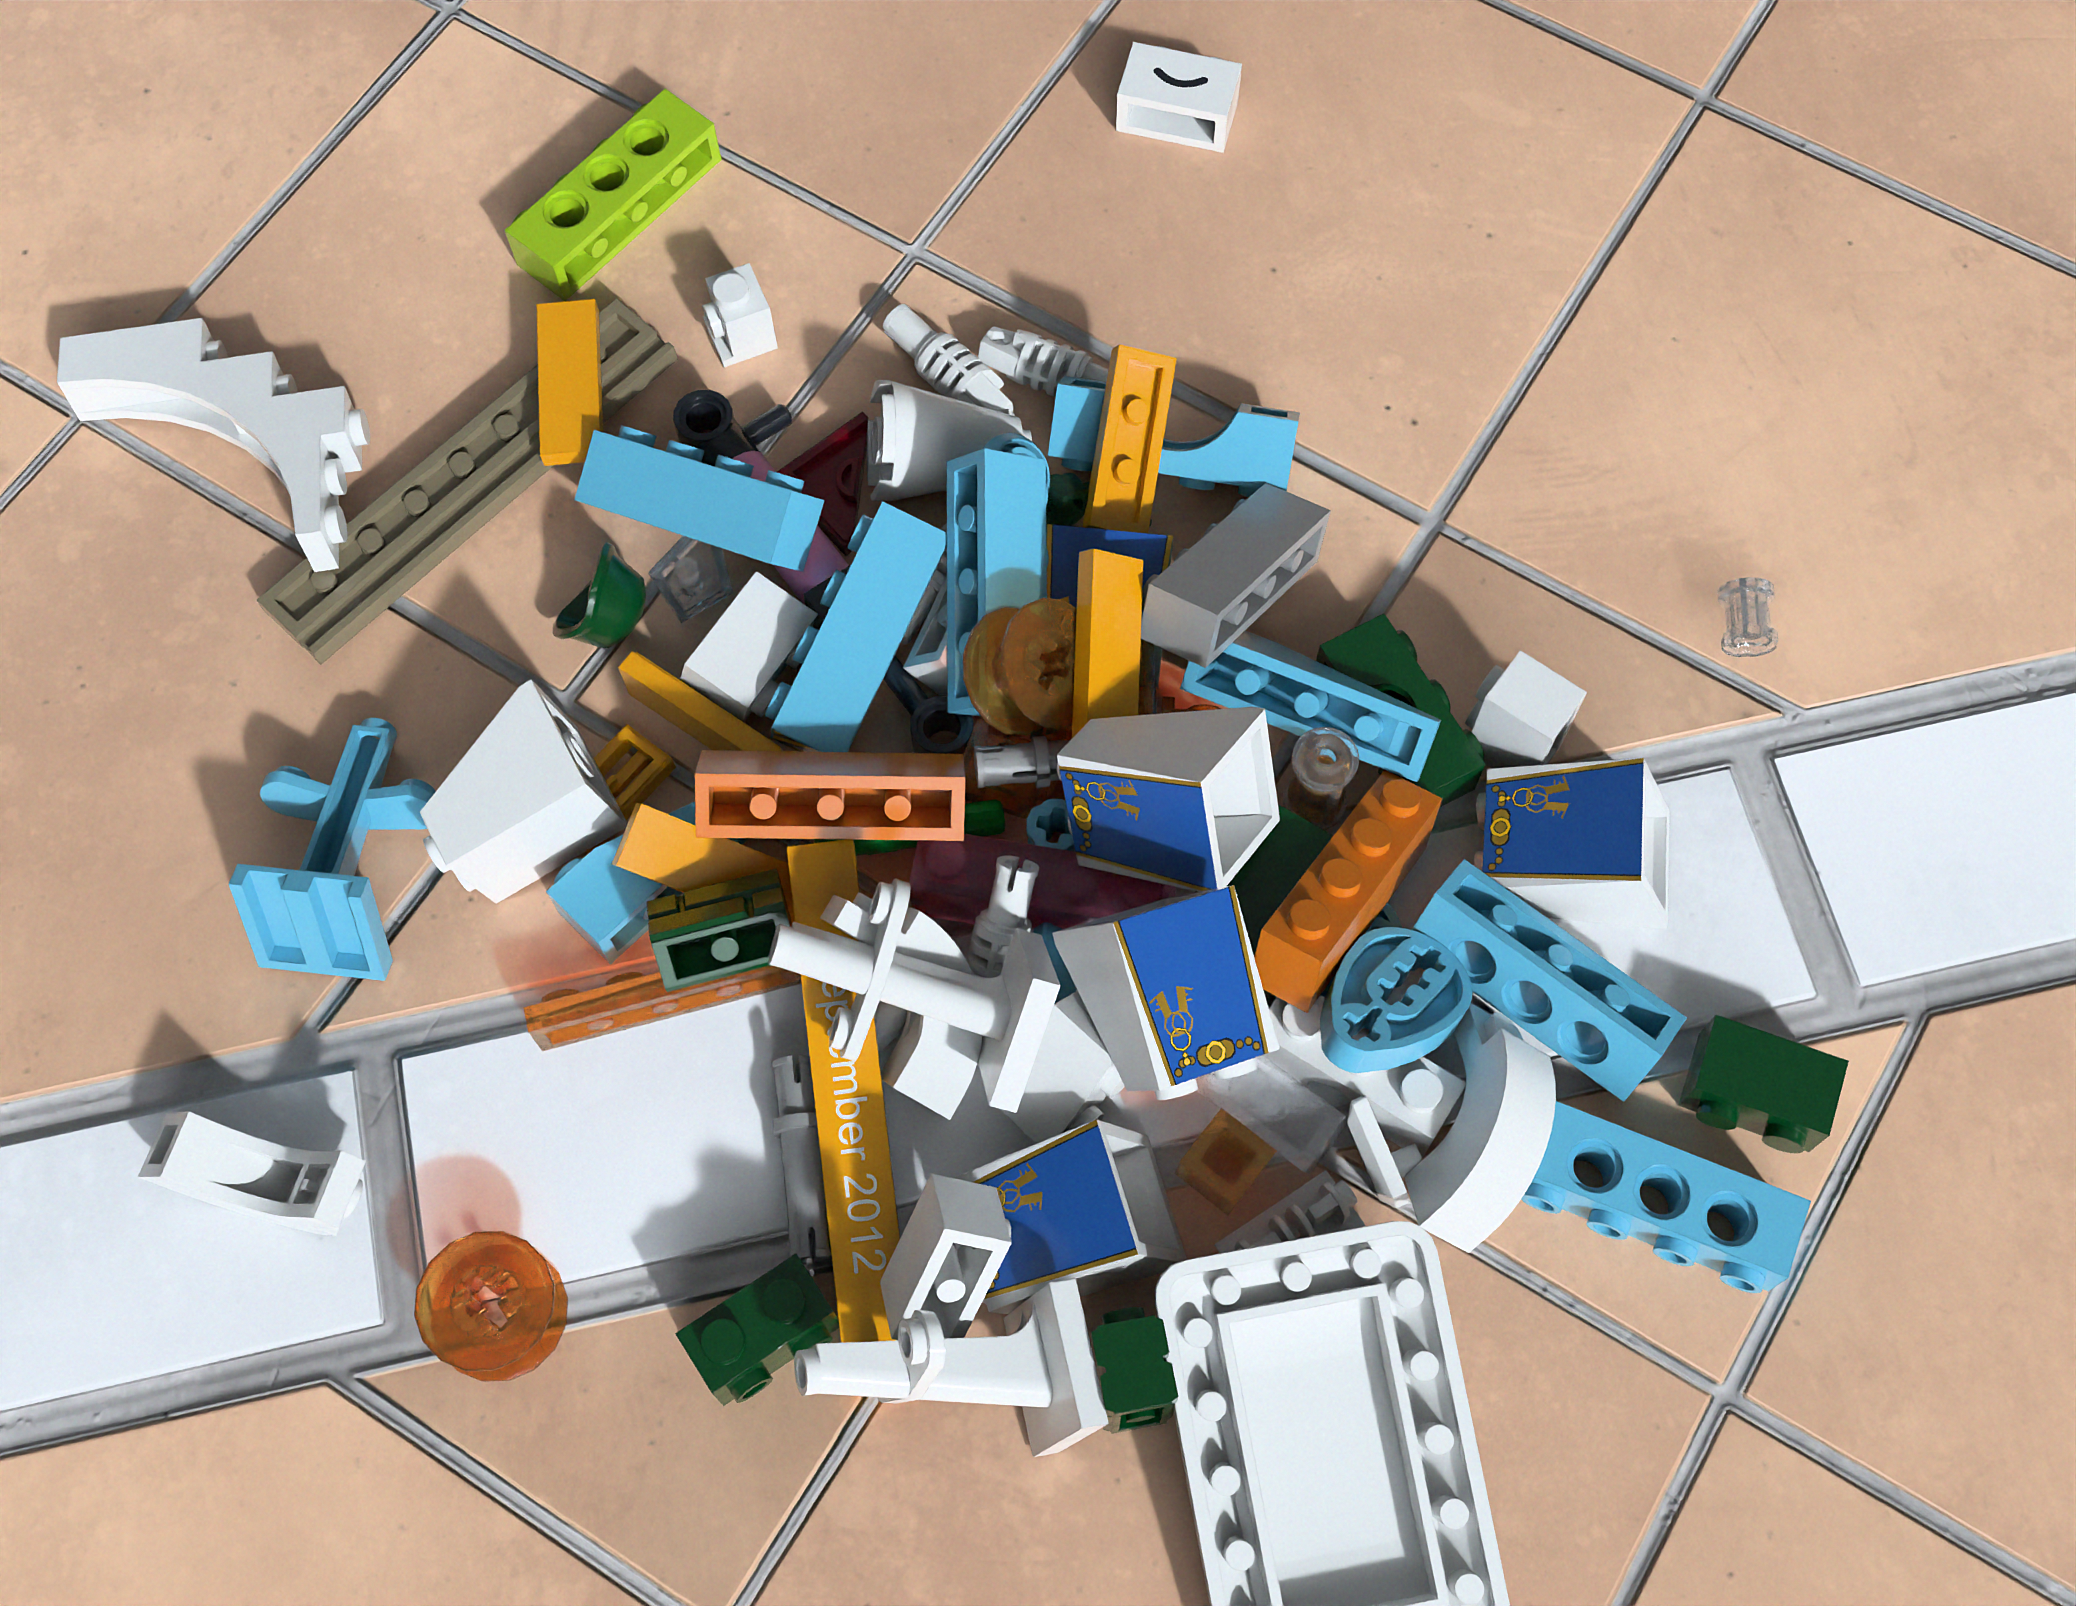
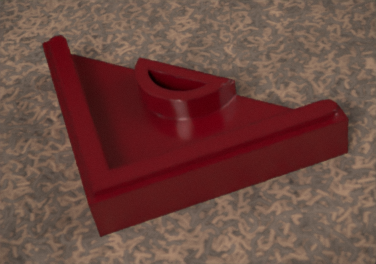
(835, 474)

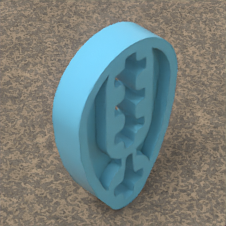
(1400, 1030)

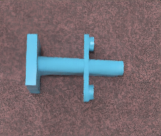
(322, 913)

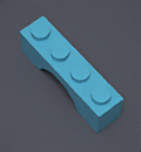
(1245, 452)

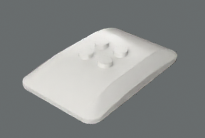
(1329, 1425)

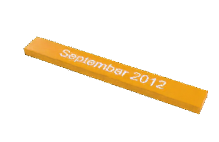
(848, 1112)

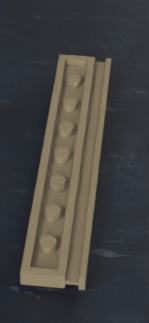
(449, 497)

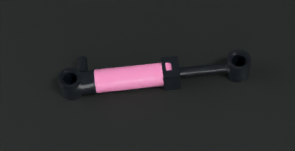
(712, 410)

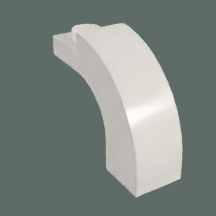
(932, 1057)
(1496, 1139)
(254, 1175)

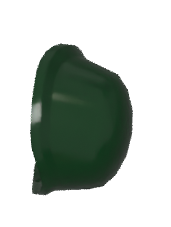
(606, 606)

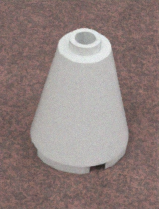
(920, 434)

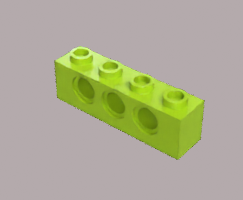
(613, 194)

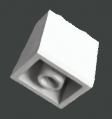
(520, 800)

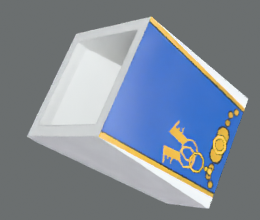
(1171, 794)
(1579, 840)
(1172, 990)
(1080, 1211)

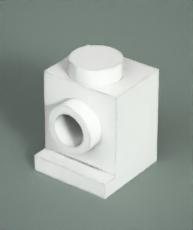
(738, 316)

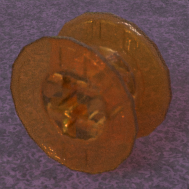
(1023, 666)
(452, 1311)

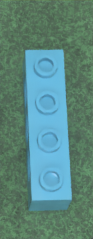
(1550, 981)
(1763, 1217)

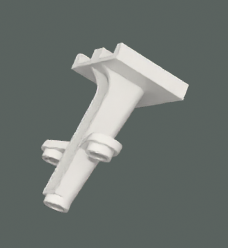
(1004, 1009)
(1038, 1366)

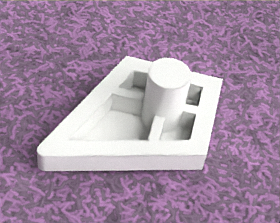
(1383, 1167)

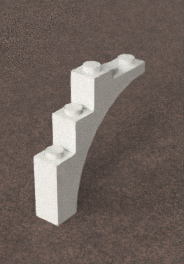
(187, 379)

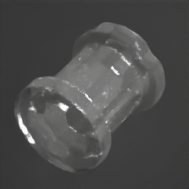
(1747, 617)

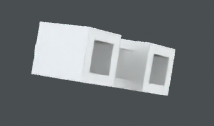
(1405, 1100)

